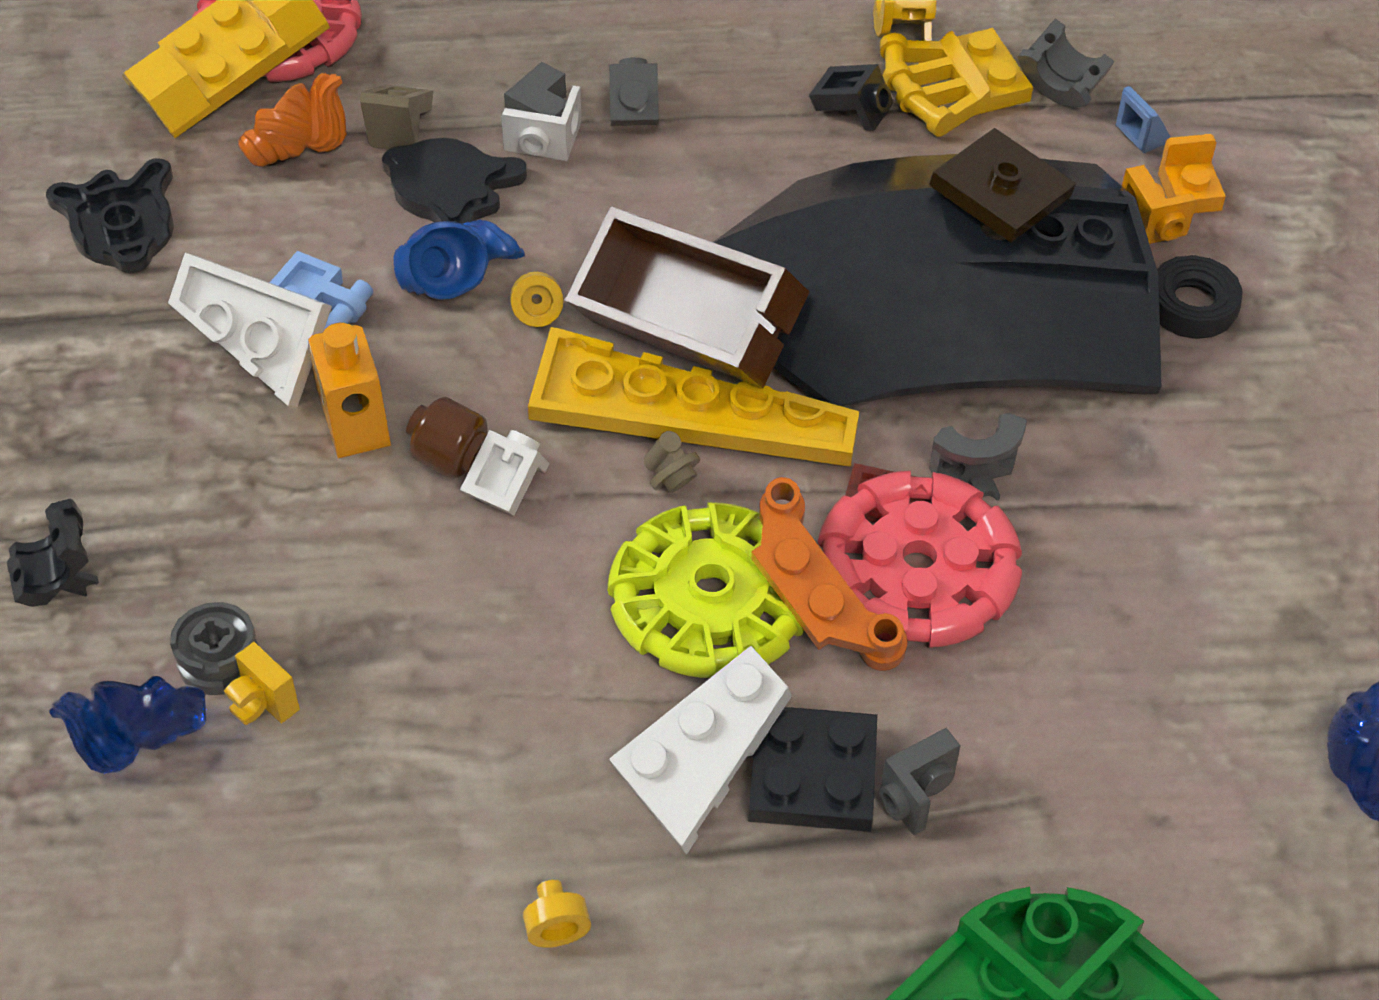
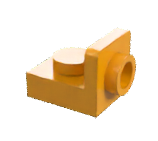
(1189, 169)
(1161, 216)

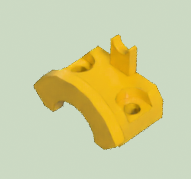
(904, 11)

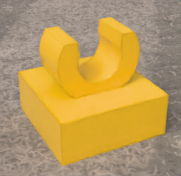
(261, 687)

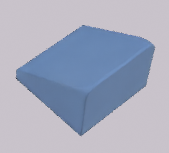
(1140, 122)

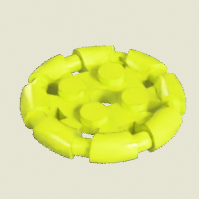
(699, 615)

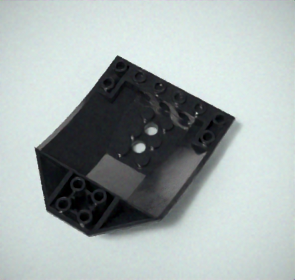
(928, 303)

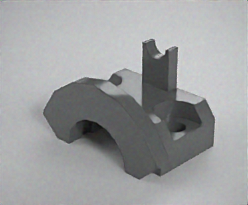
(1060, 69)
(979, 459)

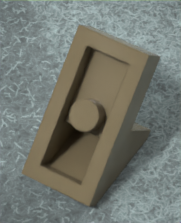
(394, 114)

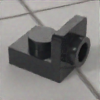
(854, 88)

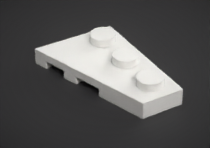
(252, 321)
(696, 748)

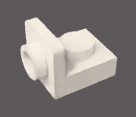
(504, 470)

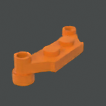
(815, 588)

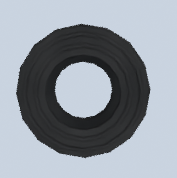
(1203, 274)

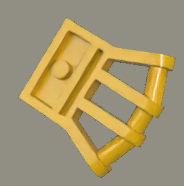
(980, 74)

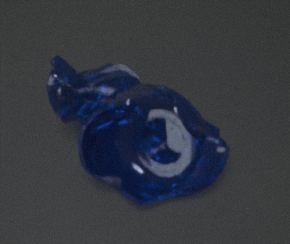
(128, 718)
(1355, 748)

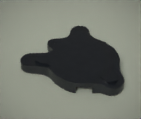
(450, 179)
(116, 218)

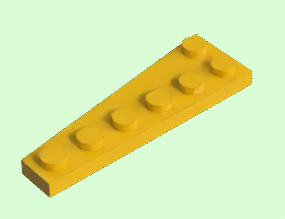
(607, 390)

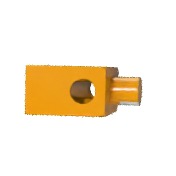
(344, 368)

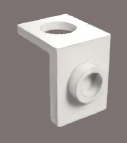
(541, 133)

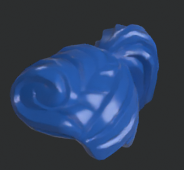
(451, 257)

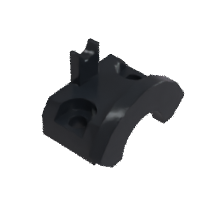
(53, 563)

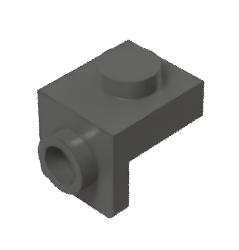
(634, 92)

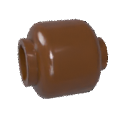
(446, 436)

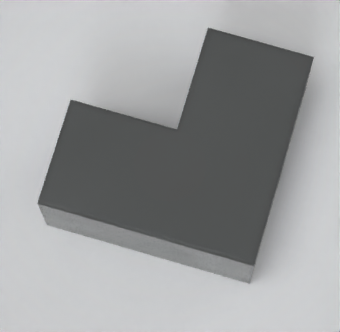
(539, 92)

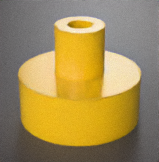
(540, 310)
(556, 916)

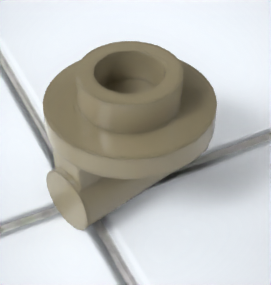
(670, 463)

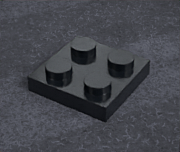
(816, 770)

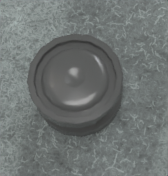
(207, 643)

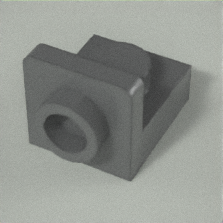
(916, 775)

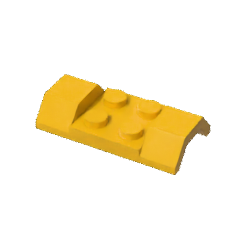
(221, 56)

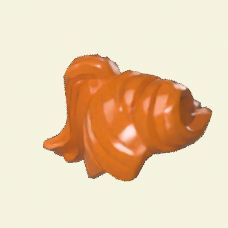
(297, 122)

